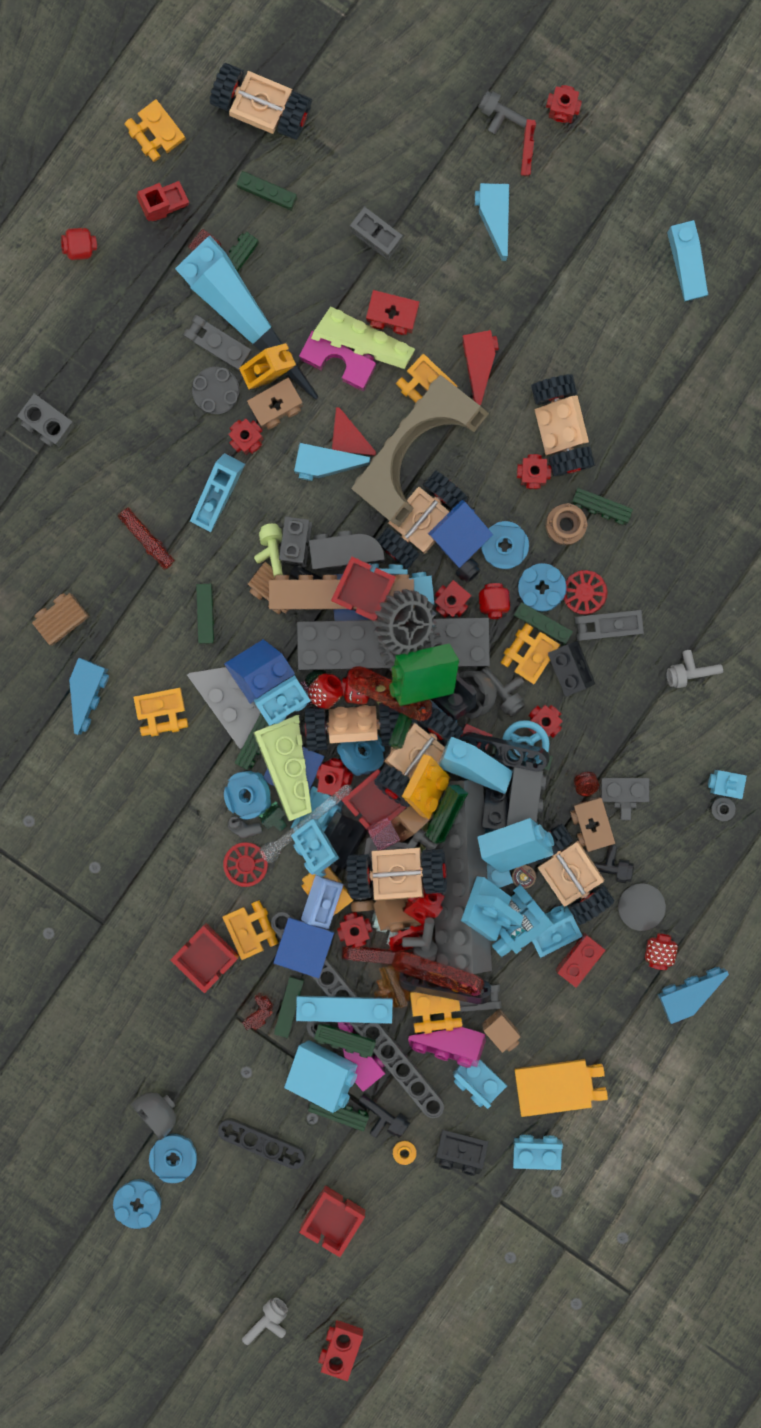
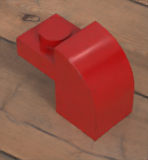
(159, 200)

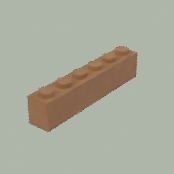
(315, 594)

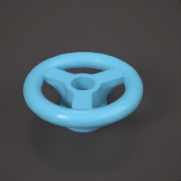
(541, 734)

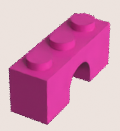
(358, 367)

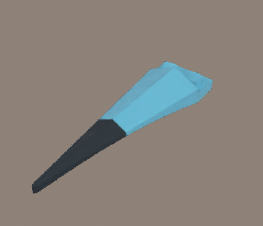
(219, 284)

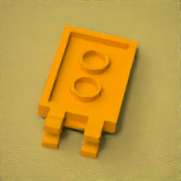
(558, 1087)

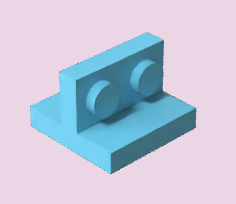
(489, 909)

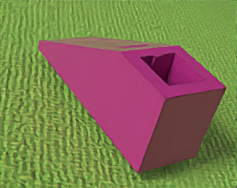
(459, 1045)
(368, 1069)

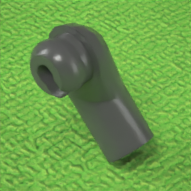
(242, 829)

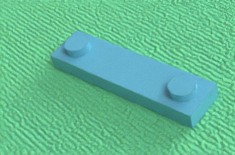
(344, 1009)

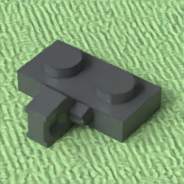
(625, 793)

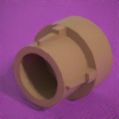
(572, 513)

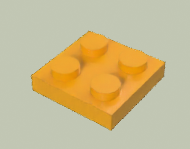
(426, 786)

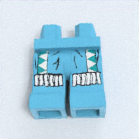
(532, 926)

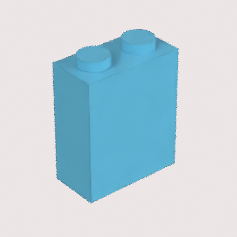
(515, 845)
(321, 1076)

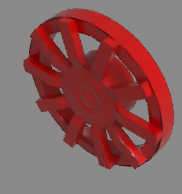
(586, 592)
(244, 864)
(395, 941)

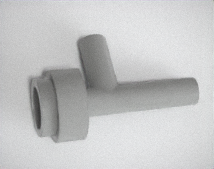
(678, 676)
(275, 1313)

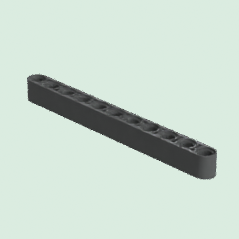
(384, 1038)

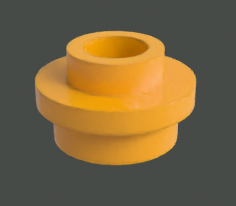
(401, 1146)

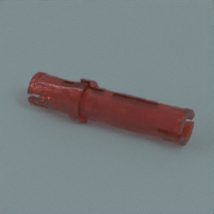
(150, 543)

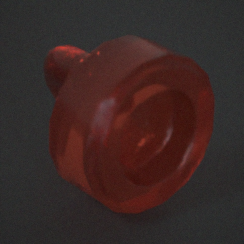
(586, 783)

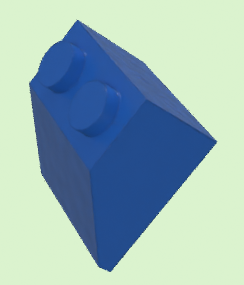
(259, 670)

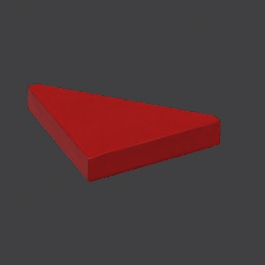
(528, 145)
(348, 438)

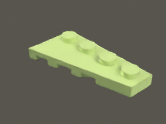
(353, 333)
(285, 761)

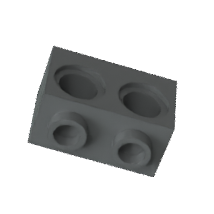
(376, 233)
(48, 417)

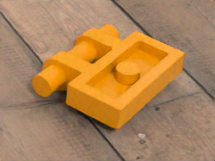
(160, 125)
(423, 373)
(536, 657)
(159, 704)
(243, 932)
(426, 1004)

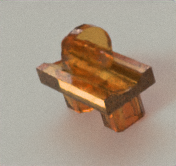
(390, 987)

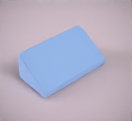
(321, 902)

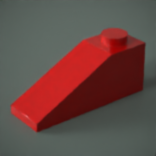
(479, 356)

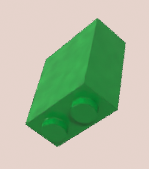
(424, 674)

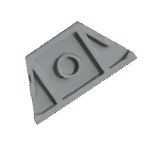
(227, 702)

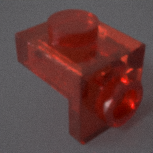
(258, 1018)

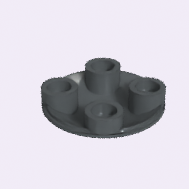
(215, 390)
(641, 907)

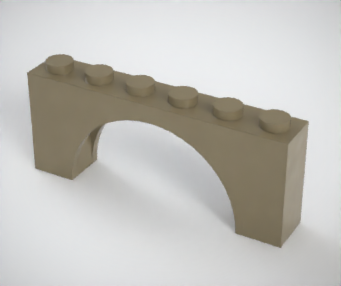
(439, 406)

